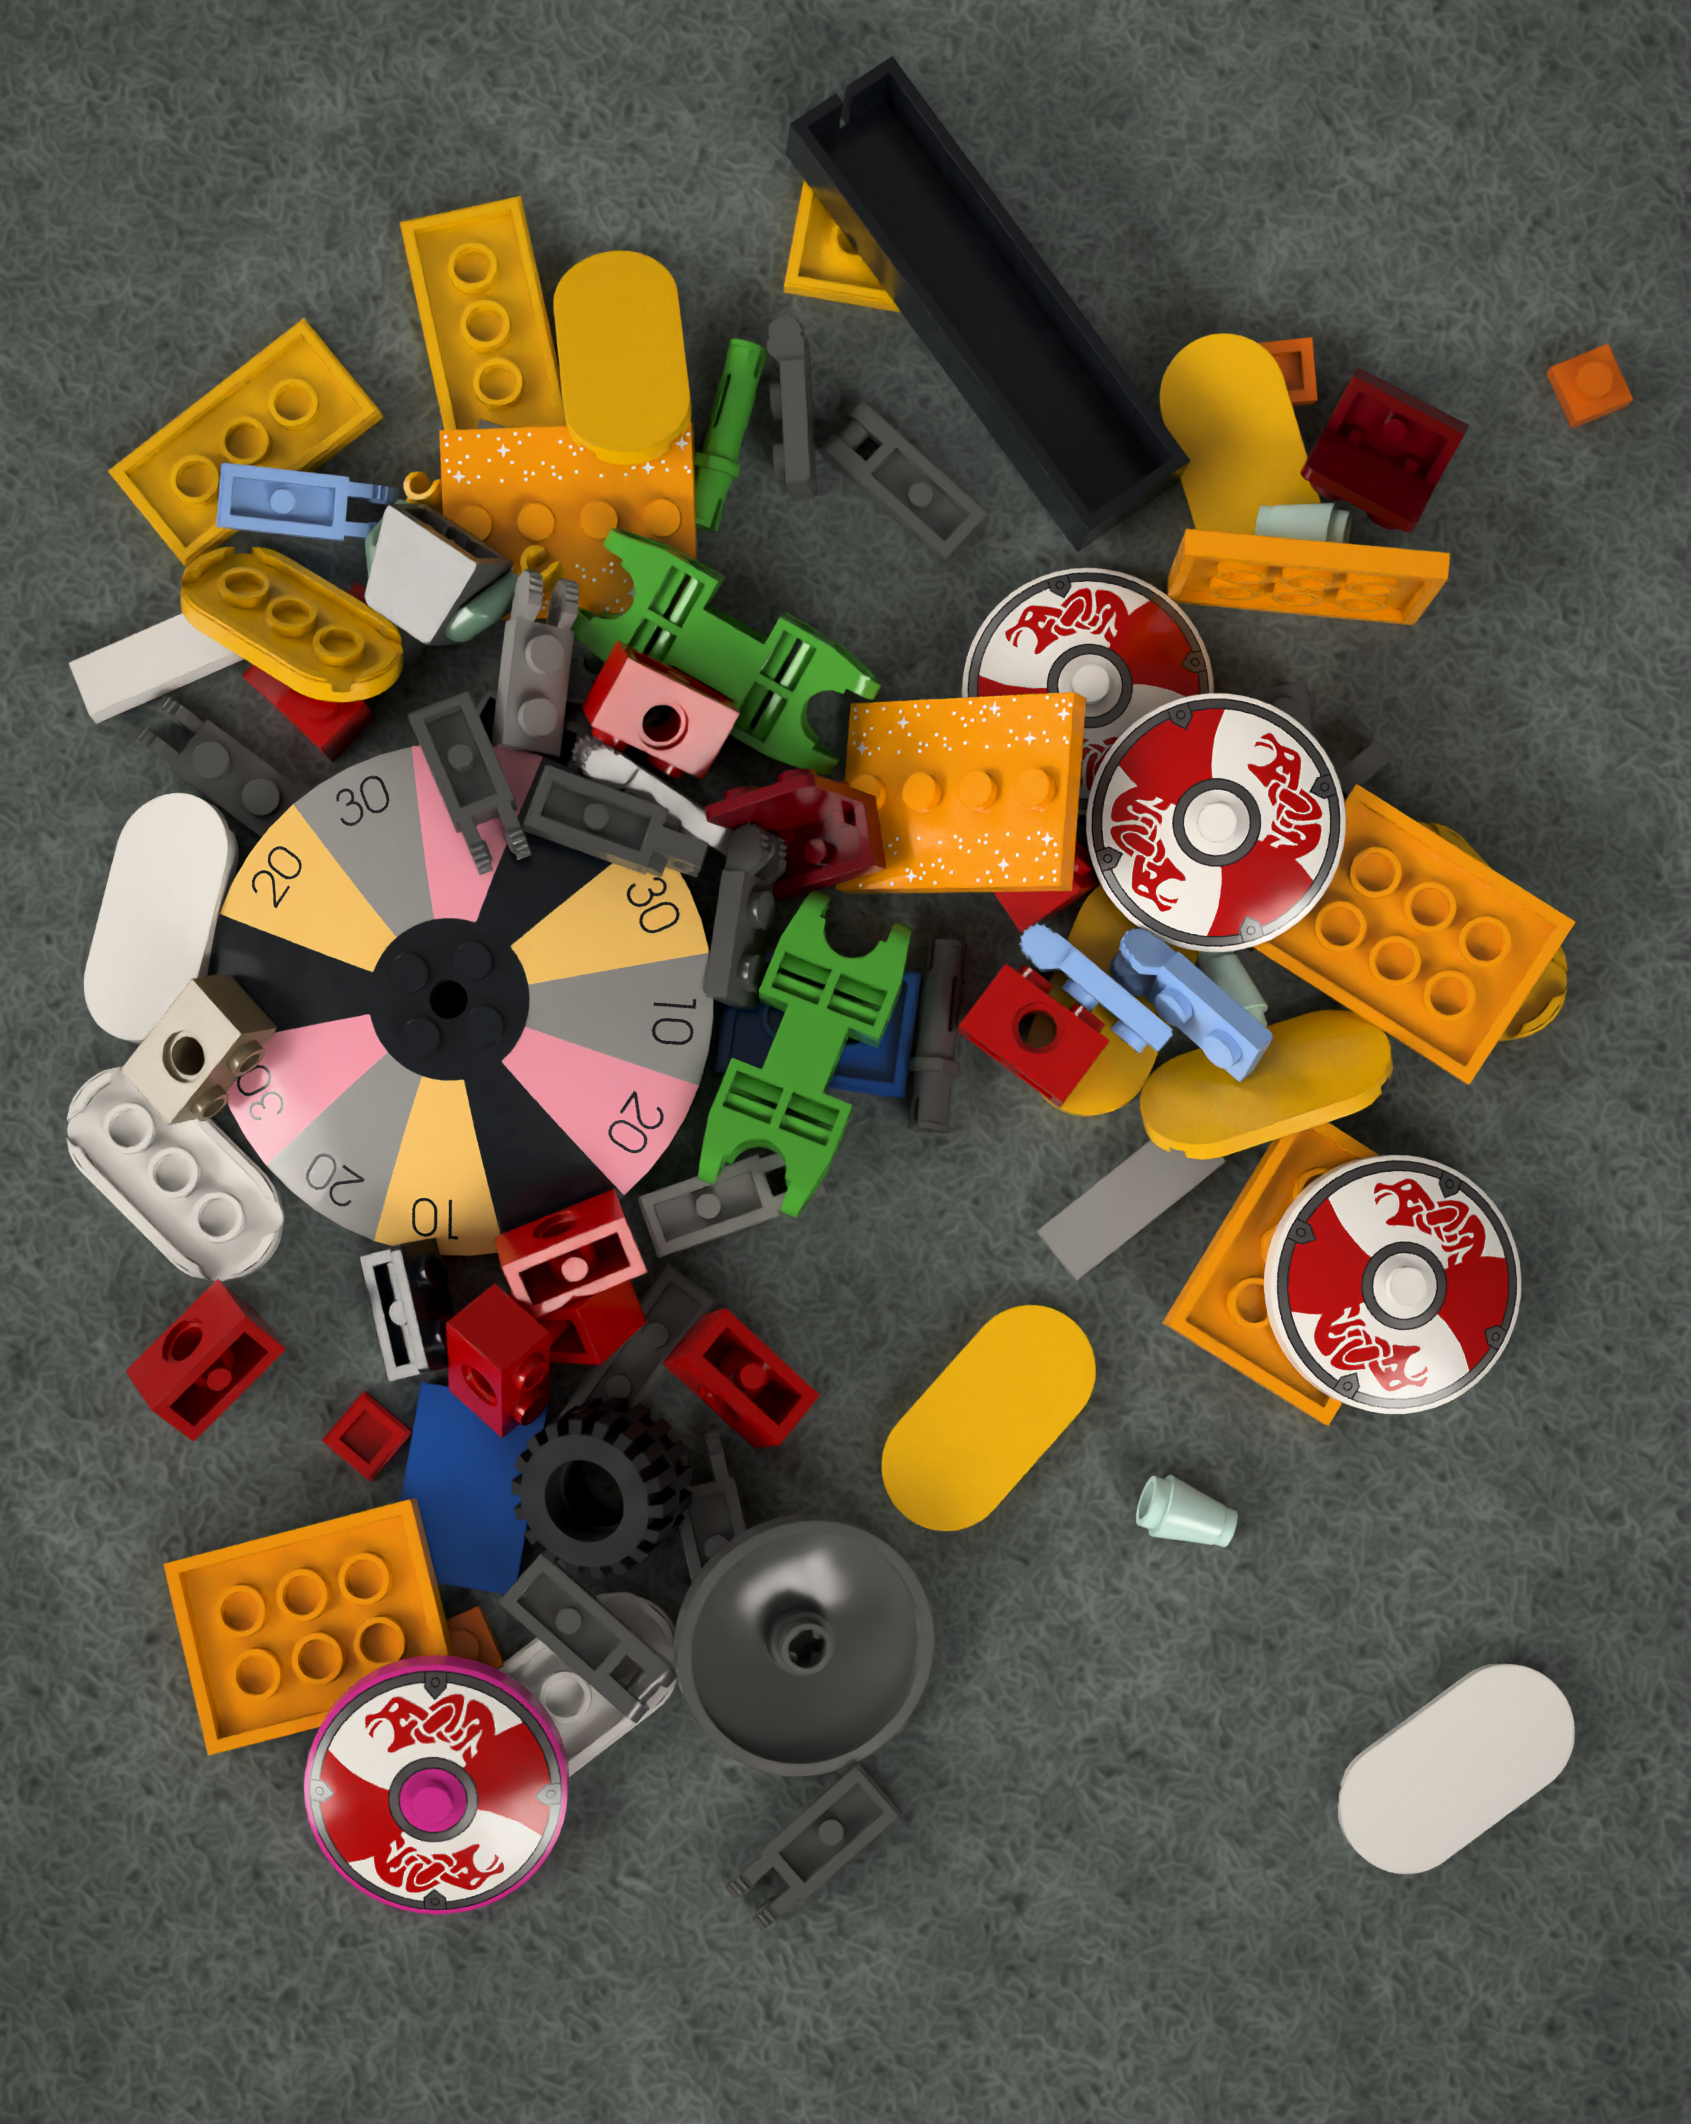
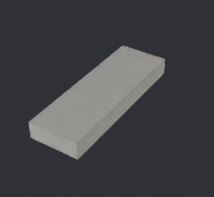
(1122, 1205)

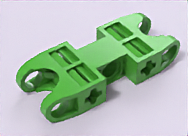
(726, 651)
(787, 1100)

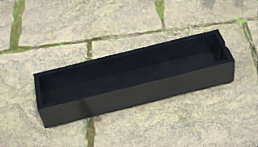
(985, 304)

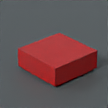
(368, 1436)

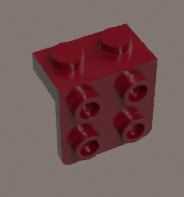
(1383, 452)
(824, 823)

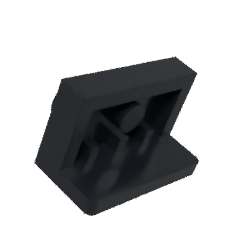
(409, 1306)

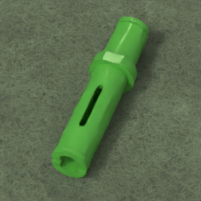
(728, 420)

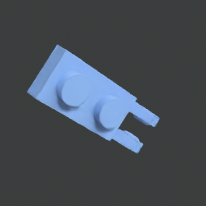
(294, 502)
(1092, 986)
(1190, 1002)

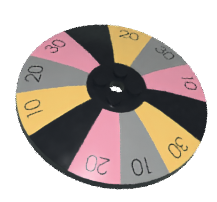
(551, 1081)

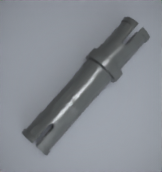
(937, 1034)

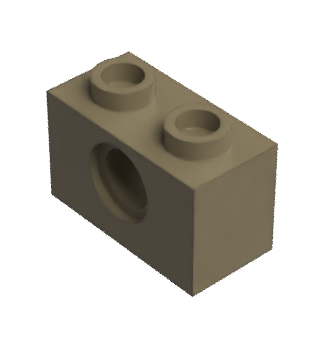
(170, 1063)

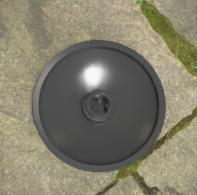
(803, 1645)

